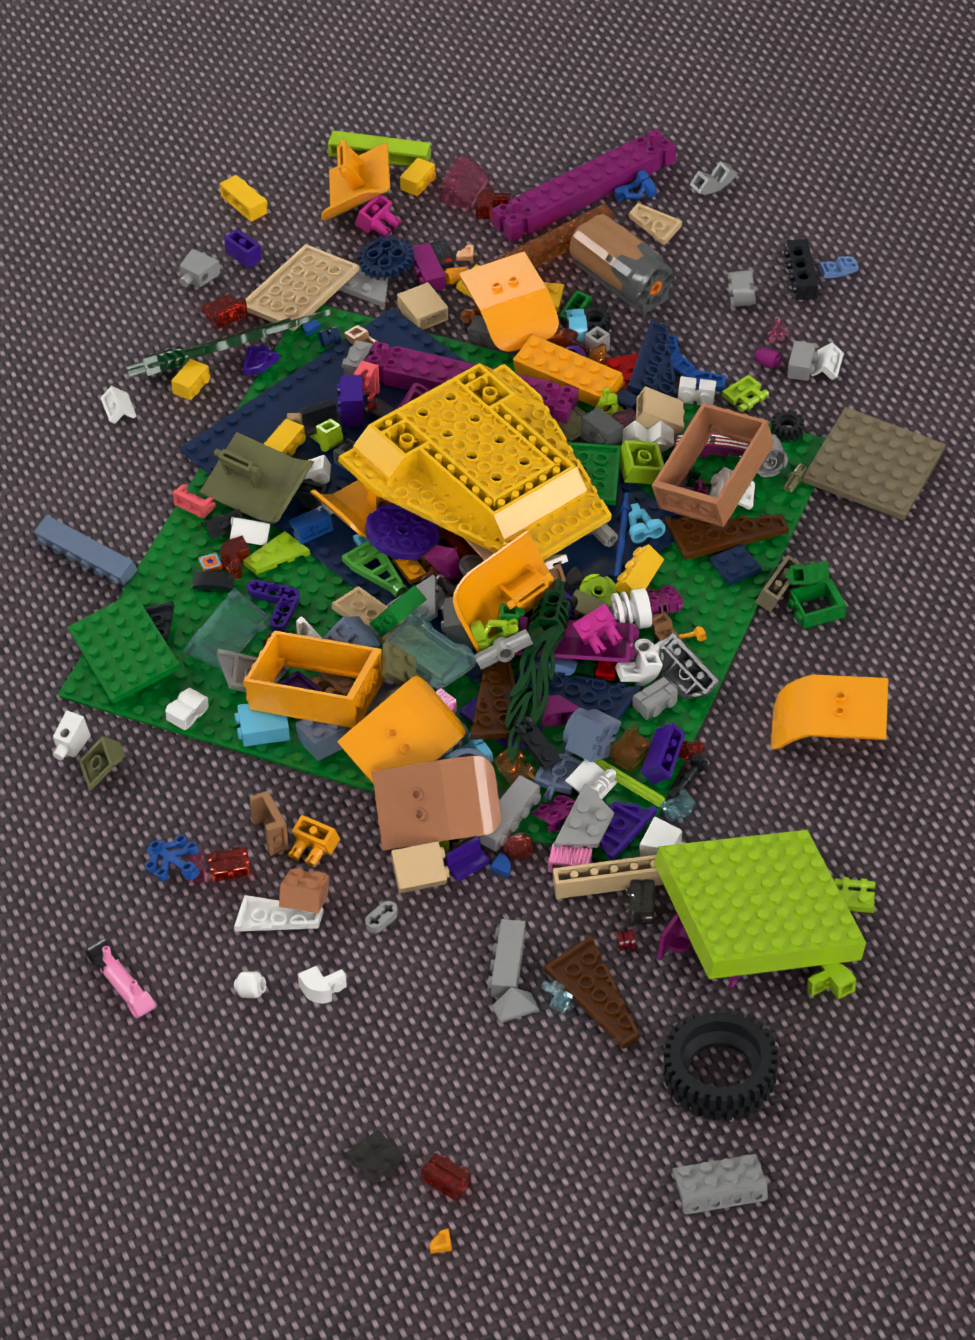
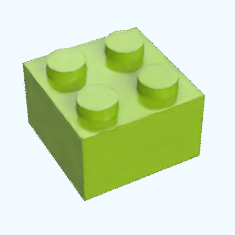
(640, 461)

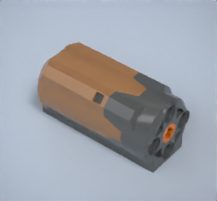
(621, 263)

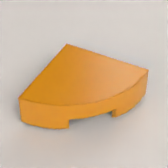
(441, 1242)

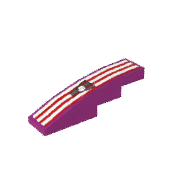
(719, 446)

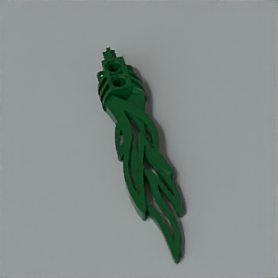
(179, 356)
(546, 632)

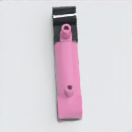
(110, 967)

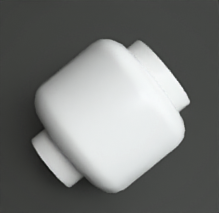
(250, 984)

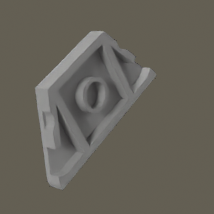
(367, 288)
(428, 608)
(237, 666)
(586, 821)

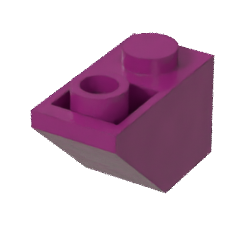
(558, 711)

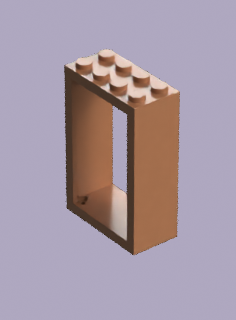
(722, 422)

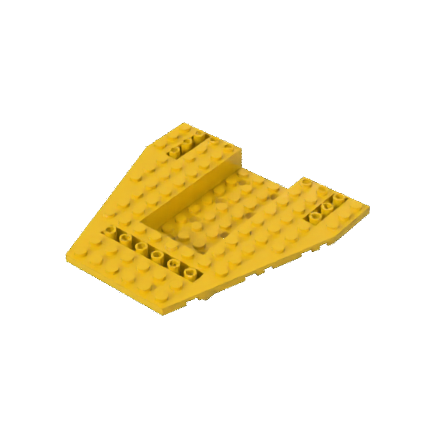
(431, 475)

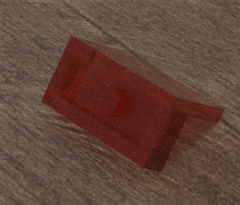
(460, 544)

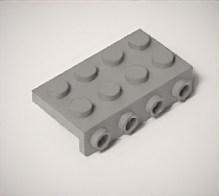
(720, 1184)

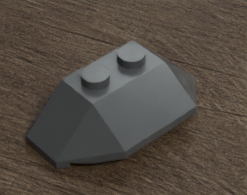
(686, 669)

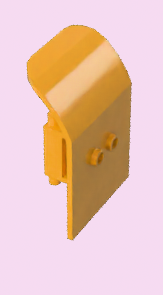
(357, 178)
(512, 301)
(352, 504)
(510, 576)
(830, 709)
(403, 730)

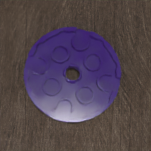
(384, 532)

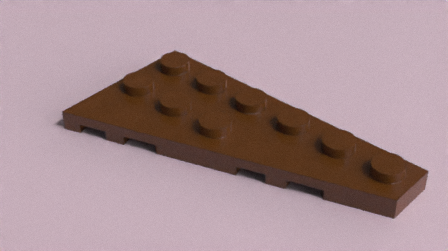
(702, 538)
(494, 702)
(594, 990)

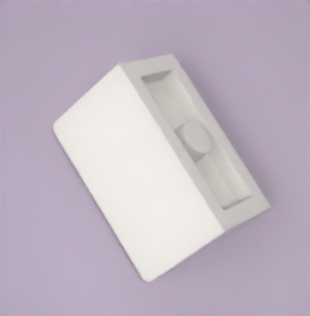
(828, 361)
(117, 404)
(252, 531)

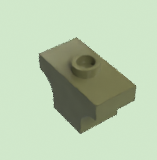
(585, 604)

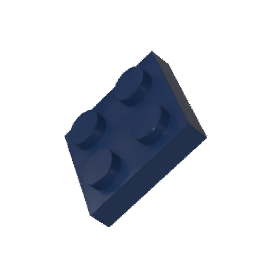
(735, 565)

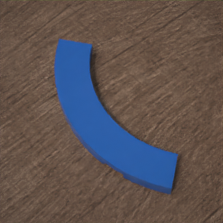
(684, 368)

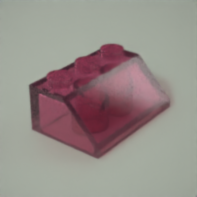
(463, 183)

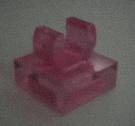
(777, 331)

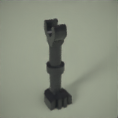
(697, 764)

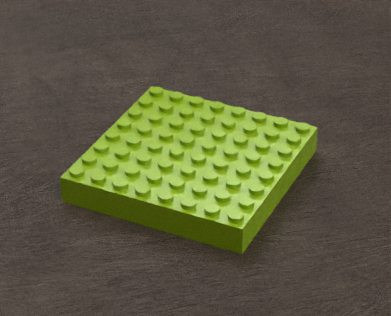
(759, 904)

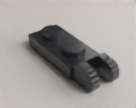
(537, 744)

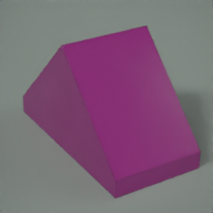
(445, 561)

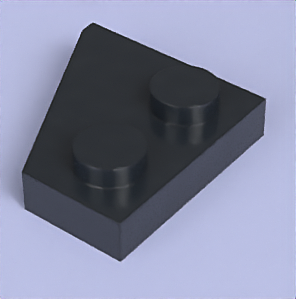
(304, 496)

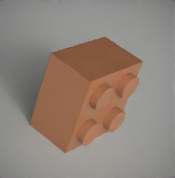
(304, 890)

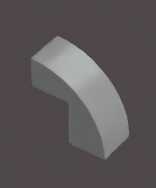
(709, 184)

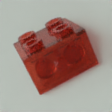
(225, 310)

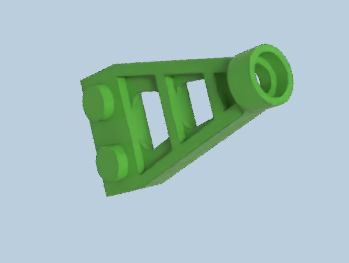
(364, 554)

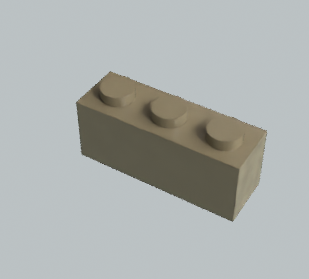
(776, 585)

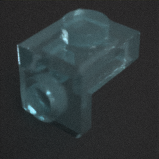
(679, 806)
(561, 997)

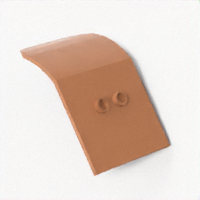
(436, 801)

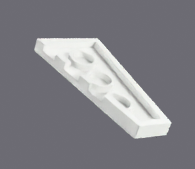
(265, 914)

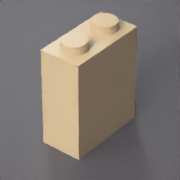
(423, 306)
(656, 407)
(419, 867)

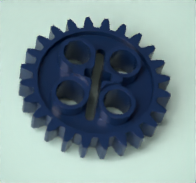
(386, 257)

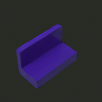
(466, 859)

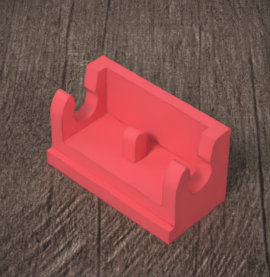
(370, 378)
(193, 503)

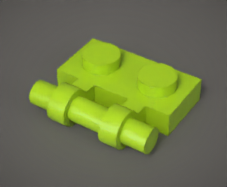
(741, 390)
(857, 900)

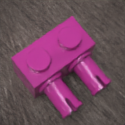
(373, 213)
(596, 624)

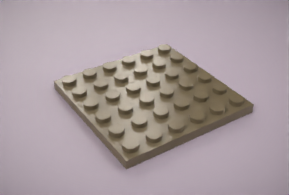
(874, 463)

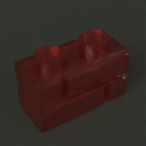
(229, 864)
(446, 1176)

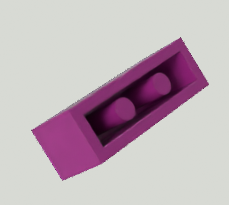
(428, 267)

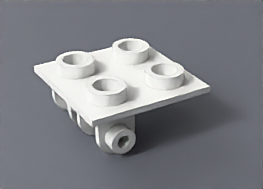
(590, 773)

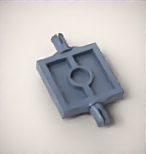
(554, 777)

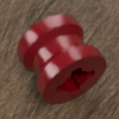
(626, 940)

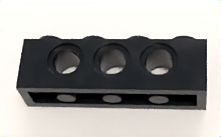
(801, 269)

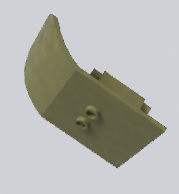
(255, 479)

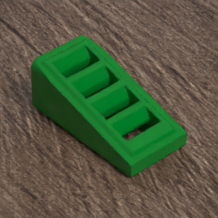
(585, 299)

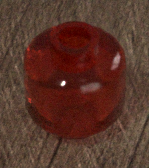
(518, 846)

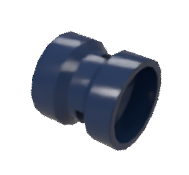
(329, 336)

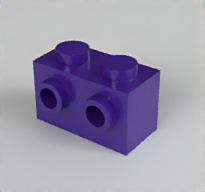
(242, 248)

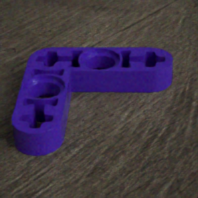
(284, 601)

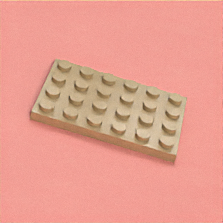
(300, 285)

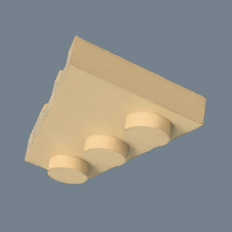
(656, 223)

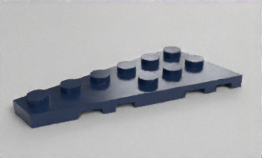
(654, 363)
(592, 693)

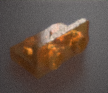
(630, 748)
(512, 771)

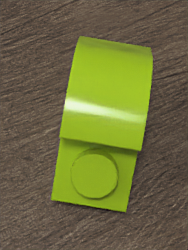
(328, 435)
(832, 976)

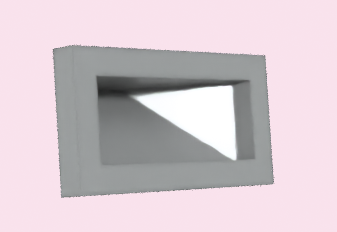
(514, 1005)

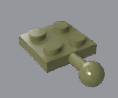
(398, 665)

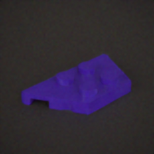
(624, 827)

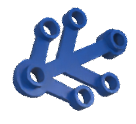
(160, 849)

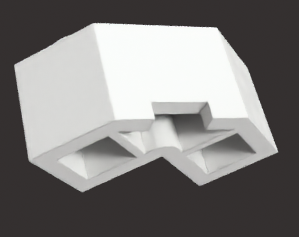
(659, 433)

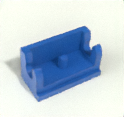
(311, 525)

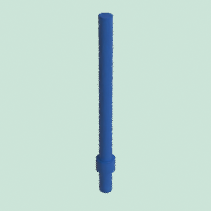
(624, 510)

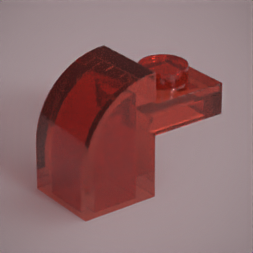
(488, 200)
(566, 337)
(232, 555)

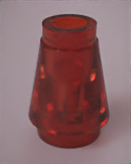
(690, 748)

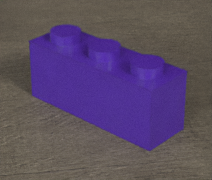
(663, 753)

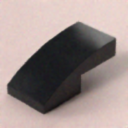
(210, 580)

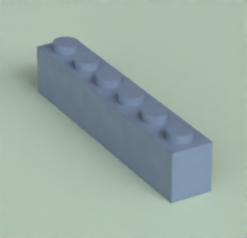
(85, 551)

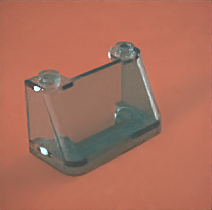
(227, 629)
(435, 654)

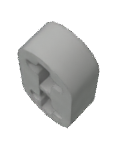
(379, 915)

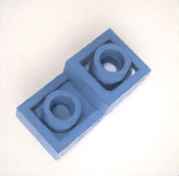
(842, 267)
(562, 665)

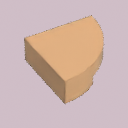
(466, 254)

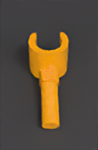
(698, 632)

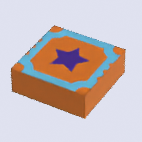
(210, 562)

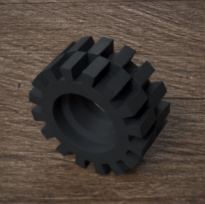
(600, 315)
(787, 418)

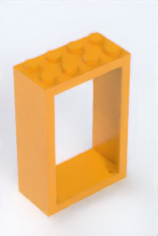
(320, 656)

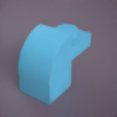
(577, 321)

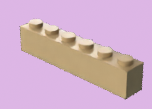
(603, 876)

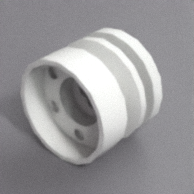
(632, 609)

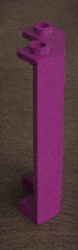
(573, 647)

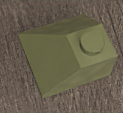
(100, 760)

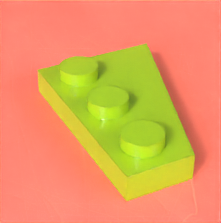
(278, 550)

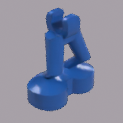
(646, 184)

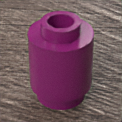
(768, 357)

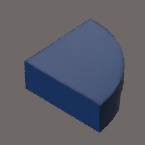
(311, 327)
(501, 865)

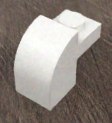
(641, 671)
(320, 988)

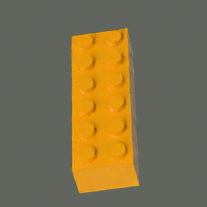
(559, 365)

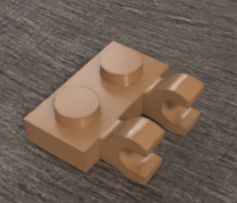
(336, 683)

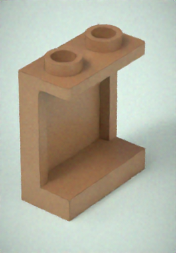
(264, 810)

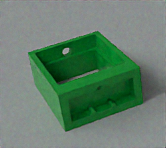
(814, 591)
(397, 611)

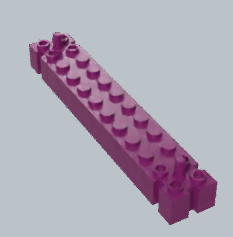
(582, 185)
(404, 367)

